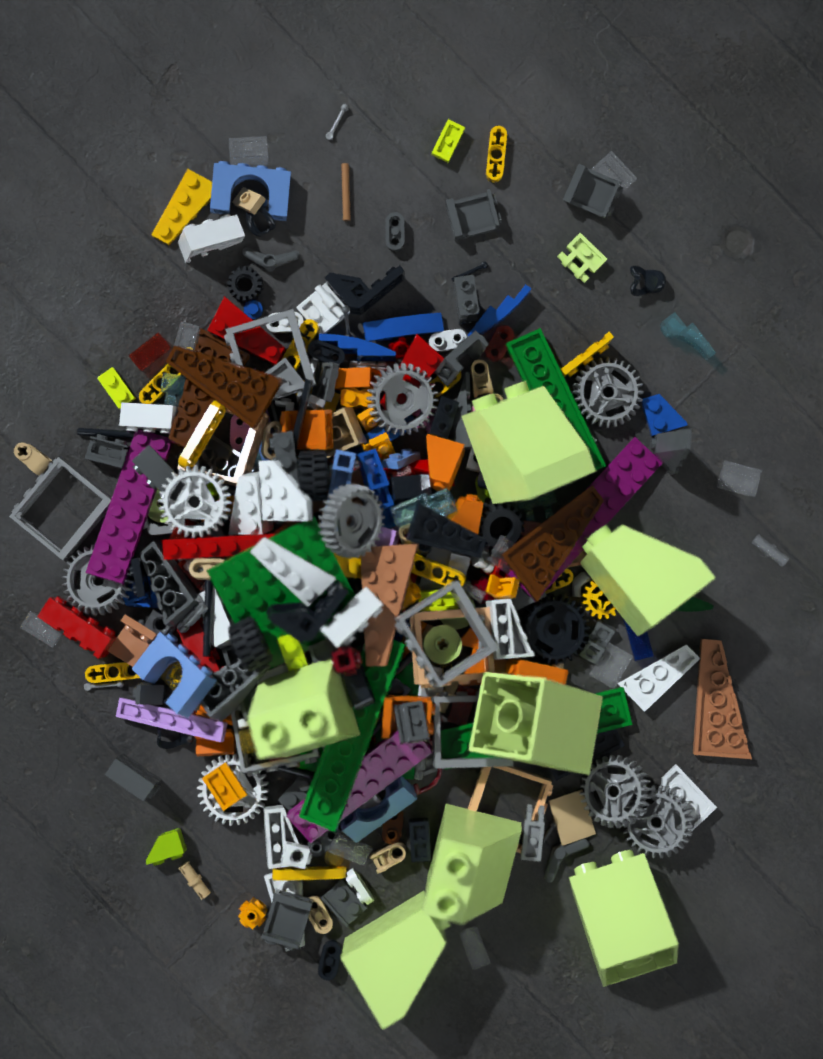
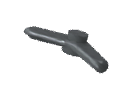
(270, 261)
(558, 853)

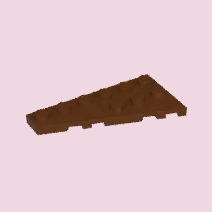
(234, 386)
(194, 400)
(545, 548)

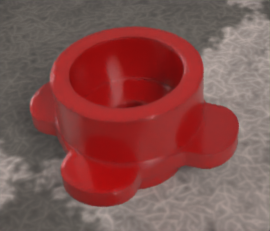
(400, 352)

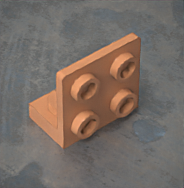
(132, 641)

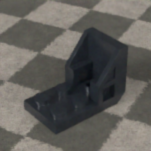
(348, 288)
(291, 615)

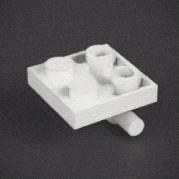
(323, 308)

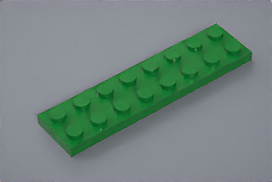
(539, 368)

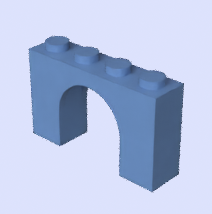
(228, 176)
(195, 679)

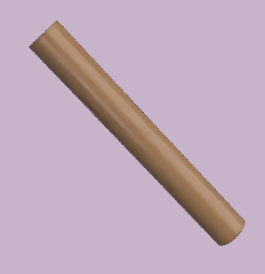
(345, 192)

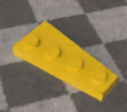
(187, 201)

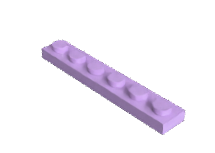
(168, 719)

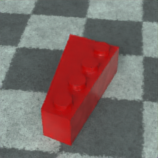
(419, 355)
(194, 642)

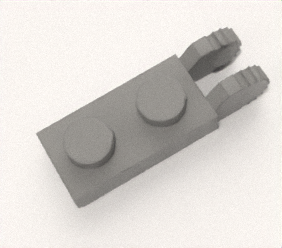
(533, 835)

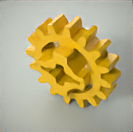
(600, 607)

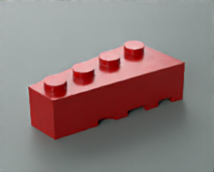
(253, 341)
(77, 626)

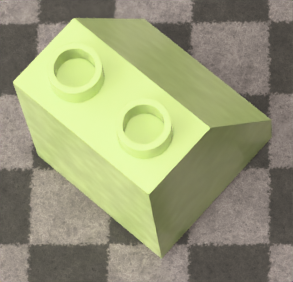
(525, 444)
(642, 574)
(301, 711)
(536, 722)
(470, 864)
(623, 918)
(394, 957)

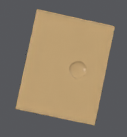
(571, 818)

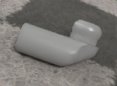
(581, 579)

